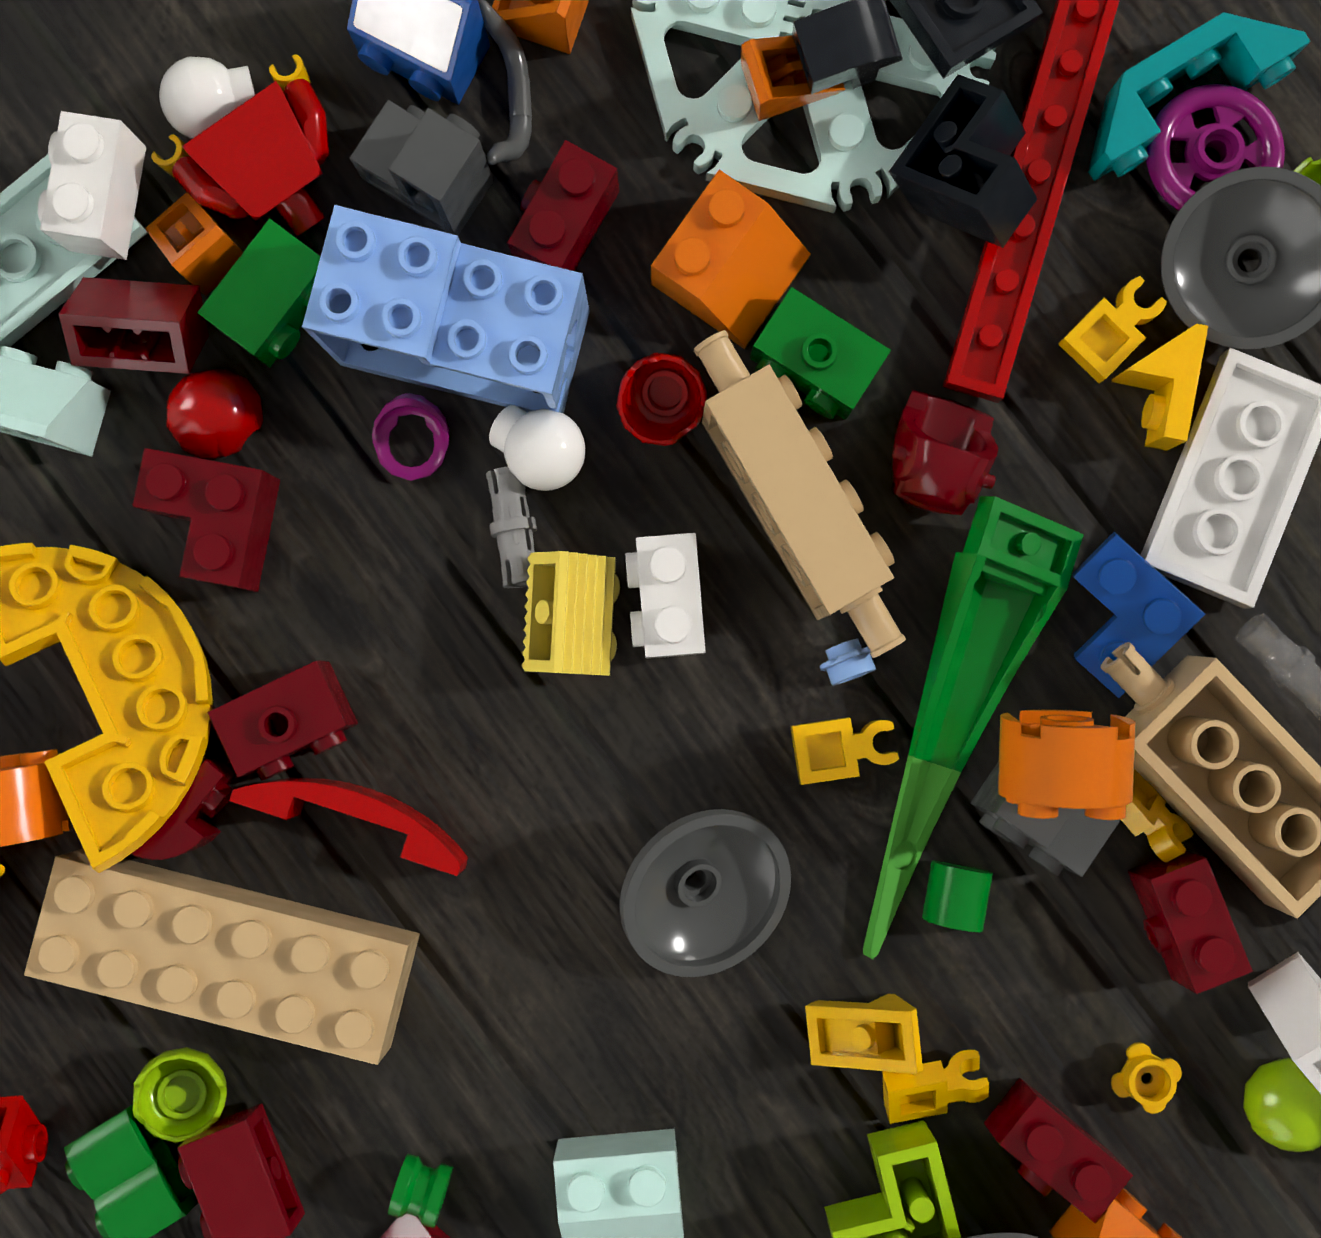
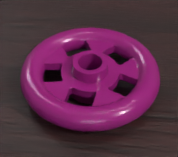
(1229, 107)

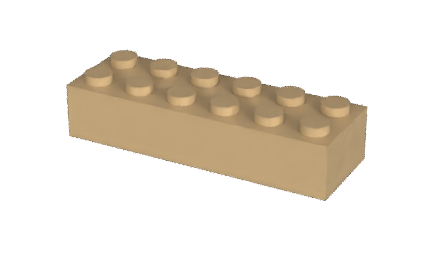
(223, 955)

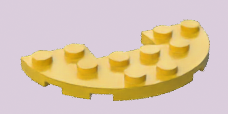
(138, 675)

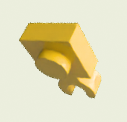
(1109, 333)
(831, 749)
(1150, 815)

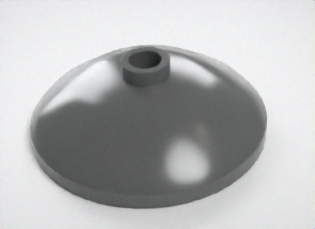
(1255, 210)
(719, 912)

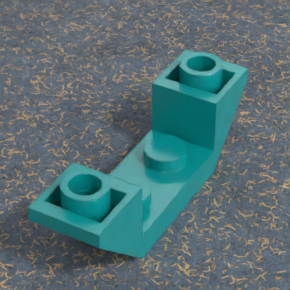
(1243, 48)

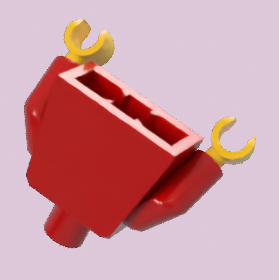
(259, 154)

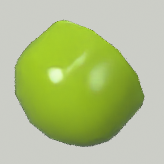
(179, 1094)
(1284, 1106)

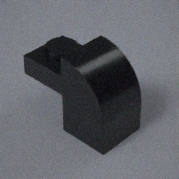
(846, 44)

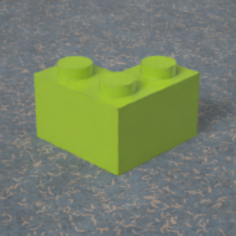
(912, 1194)

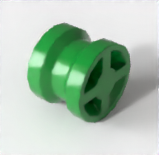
(420, 1190)

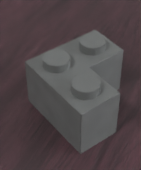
(426, 163)
(1057, 843)

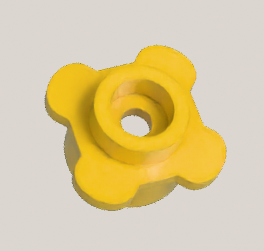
(1163, 1082)

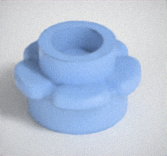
(847, 662)

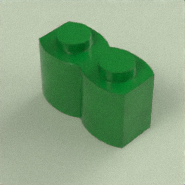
(128, 1178)

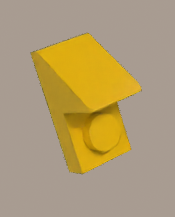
(1174, 377)
(865, 1035)

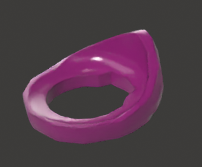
(388, 419)

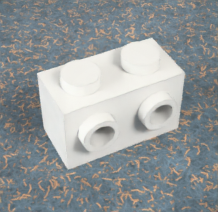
(92, 185)
(669, 594)

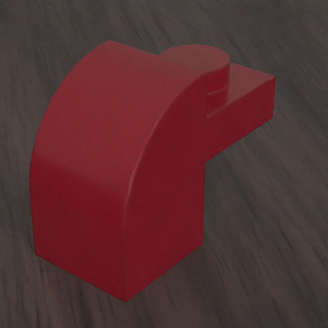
(187, 827)

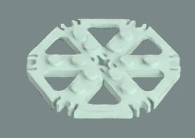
(727, 117)

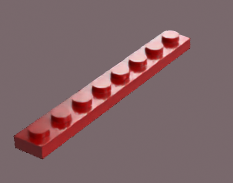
(1045, 154)

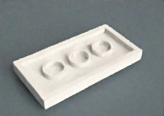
(1237, 479)

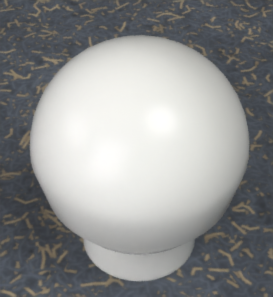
(201, 92)
(539, 446)

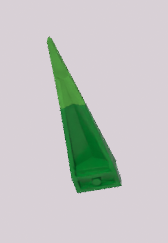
(990, 618)

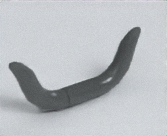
(518, 88)

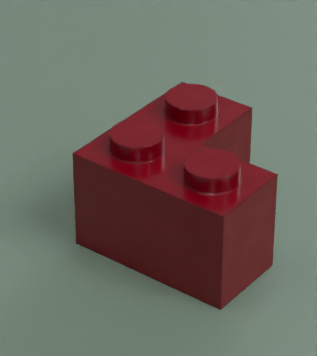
(226, 509)

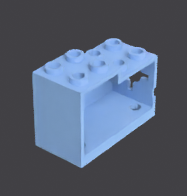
(446, 312)

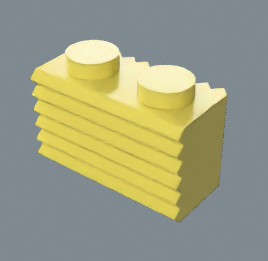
(570, 613)

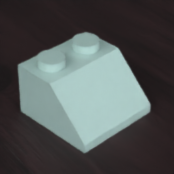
(49, 404)
(618, 1186)

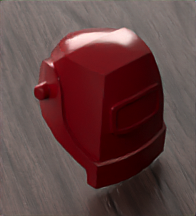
(942, 454)

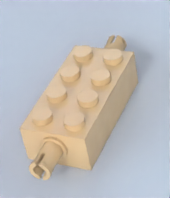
(797, 494)
(1228, 773)

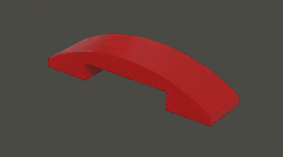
(425, 840)

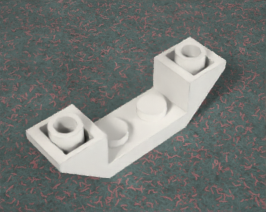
(1292, 1005)

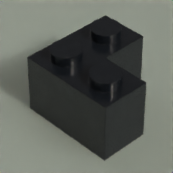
(963, 166)

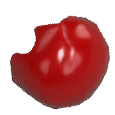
(661, 398)
(213, 413)

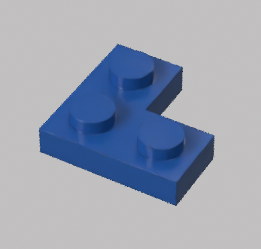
(1144, 605)

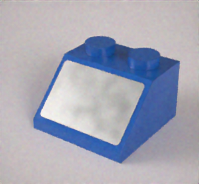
(423, 40)

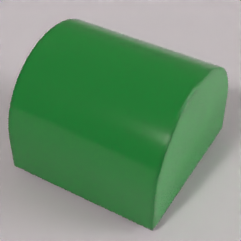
(957, 896)

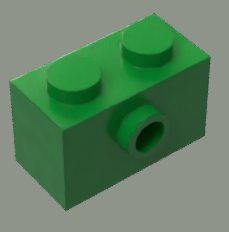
(265, 294)
(819, 354)

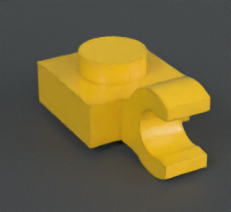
(930, 1091)

